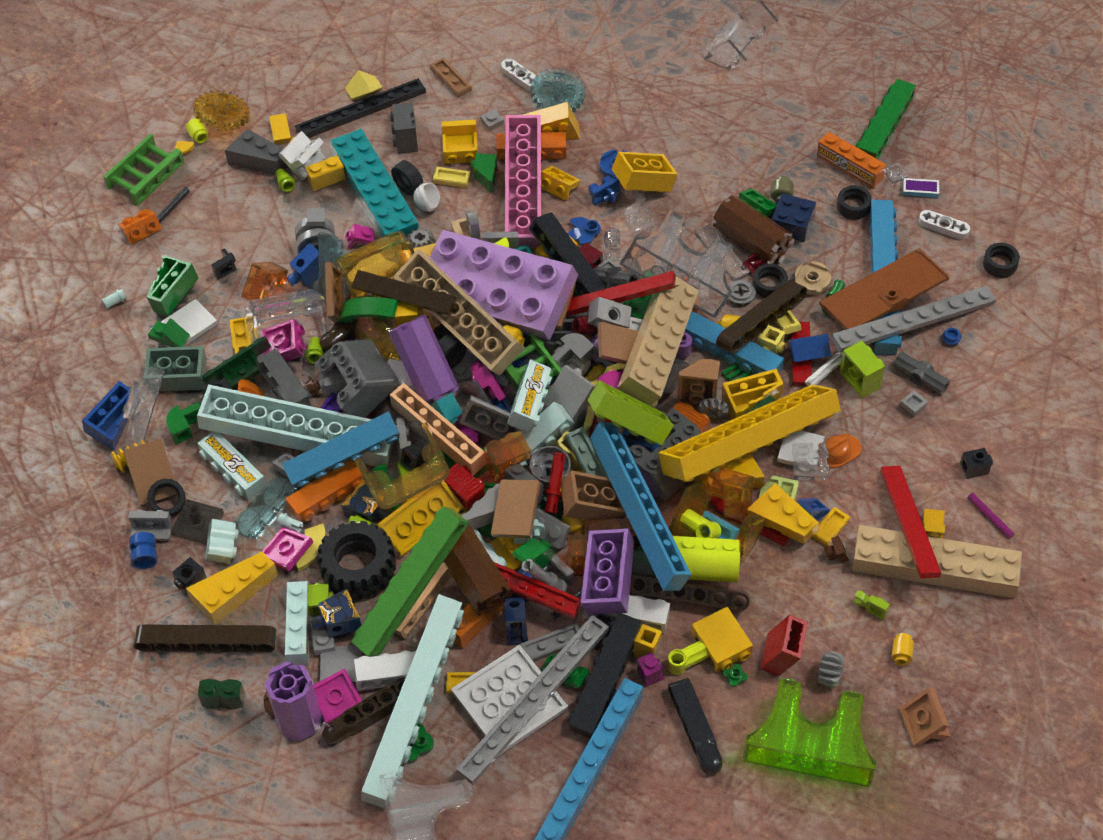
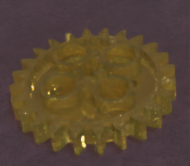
(221, 110)

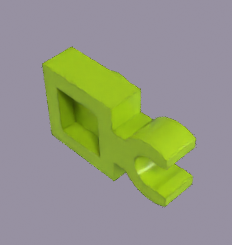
(873, 605)

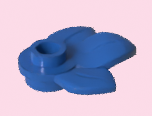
(584, 229)

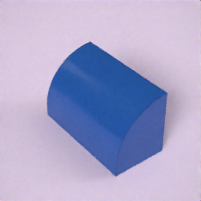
(809, 347)

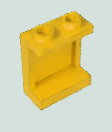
(459, 141)
(723, 639)

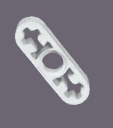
(515, 70)
(930, 224)

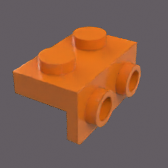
(140, 225)

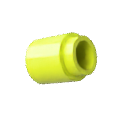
(197, 131)

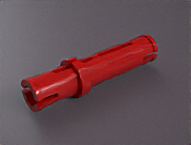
(553, 491)

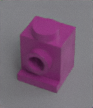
(649, 669)

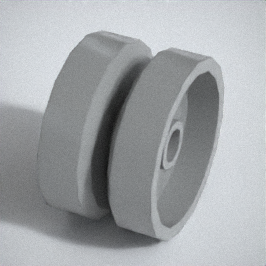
(309, 234)

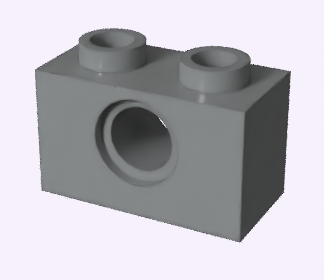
(609, 312)

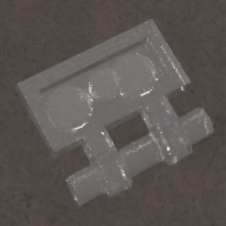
(803, 461)

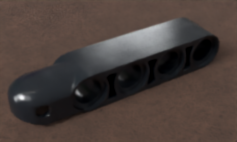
(696, 725)

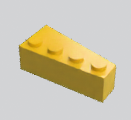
(232, 587)

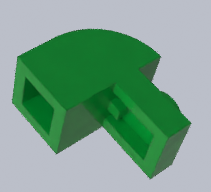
(179, 421)

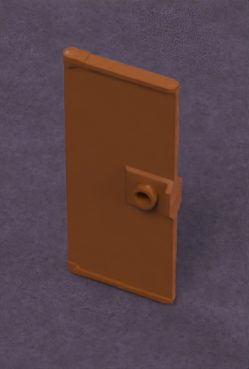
(884, 290)

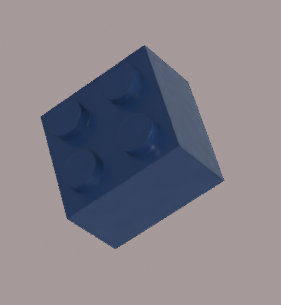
(795, 215)

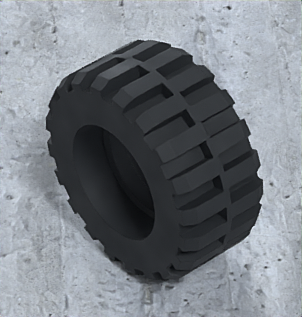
(357, 538)

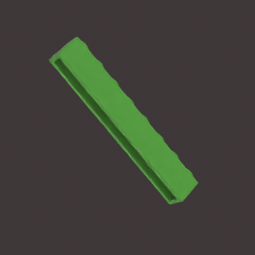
(410, 581)

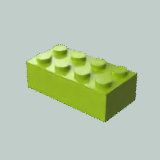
(630, 413)

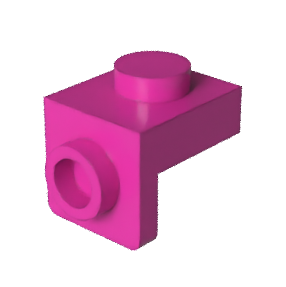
(359, 234)

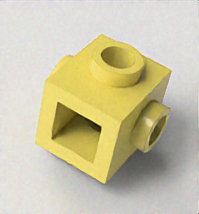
(772, 339)

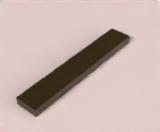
(404, 292)

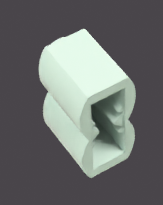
(221, 541)

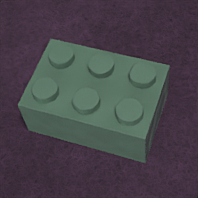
(181, 365)

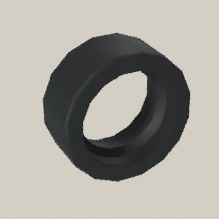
(406, 176)
(854, 191)
(1005, 250)
(768, 270)
(452, 349)
(167, 483)

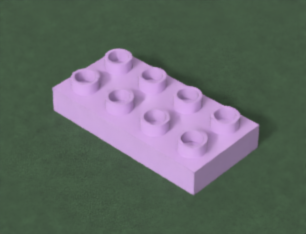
(507, 282)

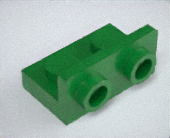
(758, 201)

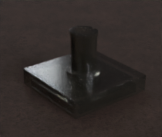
(195, 521)

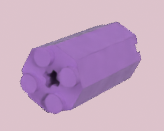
(423, 359)
(293, 701)

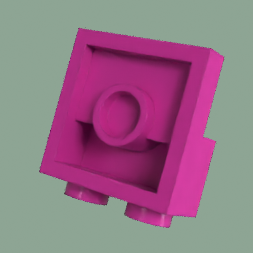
(286, 339)
(486, 377)

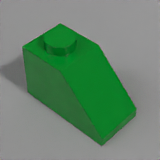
(485, 170)
(536, 550)

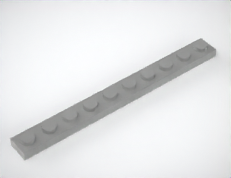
(914, 318)
(532, 700)

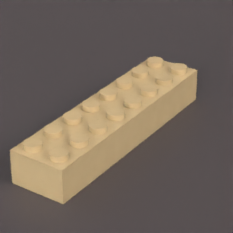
(468, 320)
(658, 342)
(961, 563)

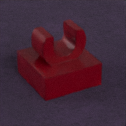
(753, 263)

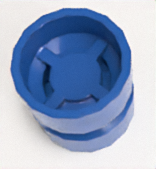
(143, 550)

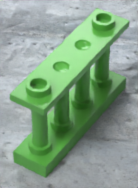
(149, 182)
(514, 375)

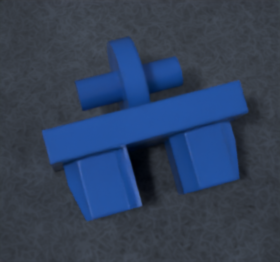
(607, 191)

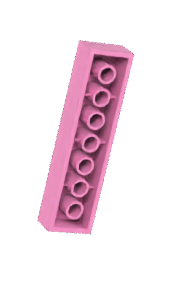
(522, 176)

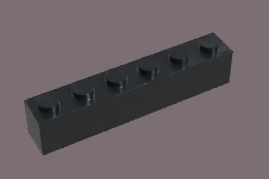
(561, 248)
(605, 676)

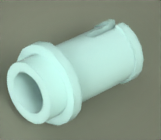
(114, 298)
(288, 522)

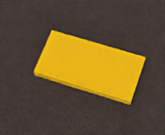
(409, 520)

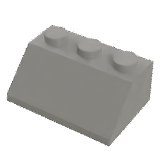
(486, 418)

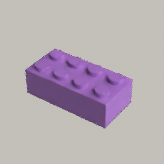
(607, 571)

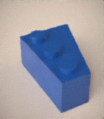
(106, 419)

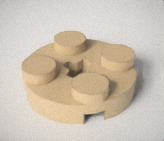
(816, 269)

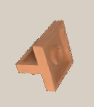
(925, 718)

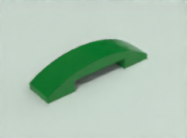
(368, 307)

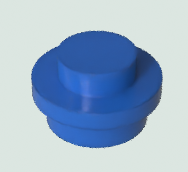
(951, 336)

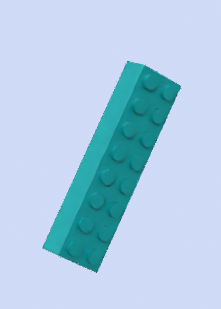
(373, 184)

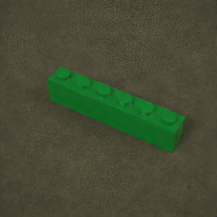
(886, 118)

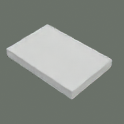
(193, 319)

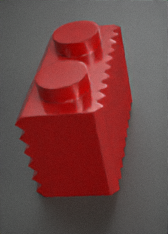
(464, 485)

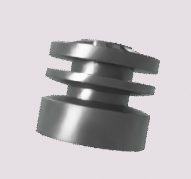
(542, 462)

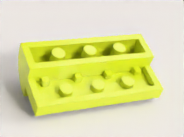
(710, 558)

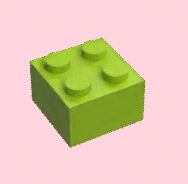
(862, 369)

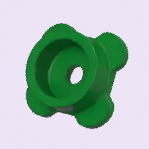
(735, 680)

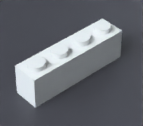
(651, 612)
(381, 670)

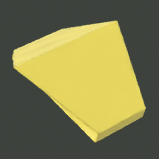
(362, 85)

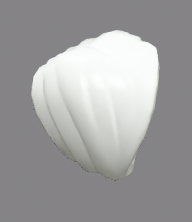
(426, 197)

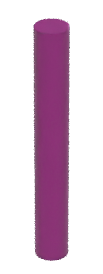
(991, 516)

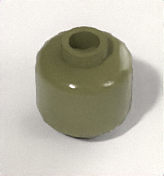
(781, 185)

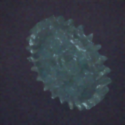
(557, 88)

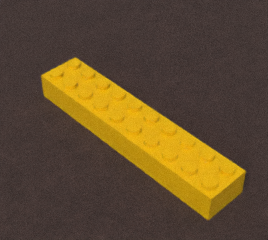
(749, 432)

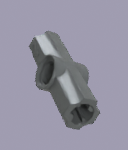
(615, 276)
(921, 373)

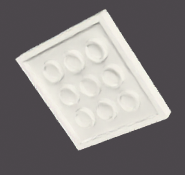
(498, 686)

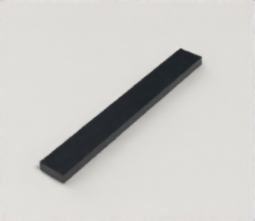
(361, 108)

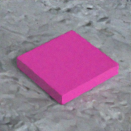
(287, 548)
(335, 695)

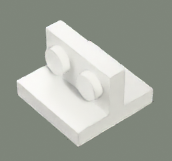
(301, 153)

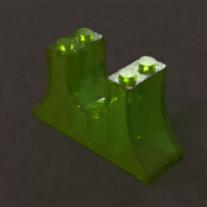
(810, 748)

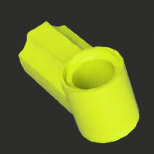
(700, 525)
(688, 657)

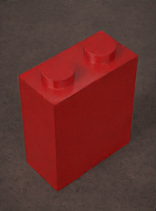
(784, 645)

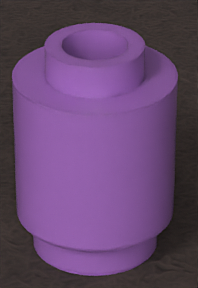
(685, 347)

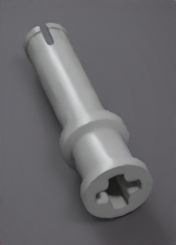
(543, 576)

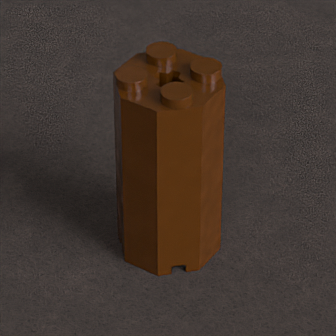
(753, 230)
(476, 574)

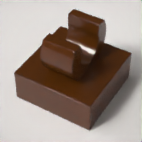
(836, 550)

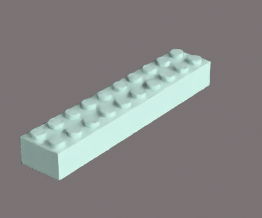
(278, 422)
(413, 697)

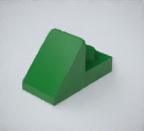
(169, 334)

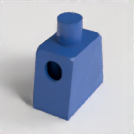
(305, 267)

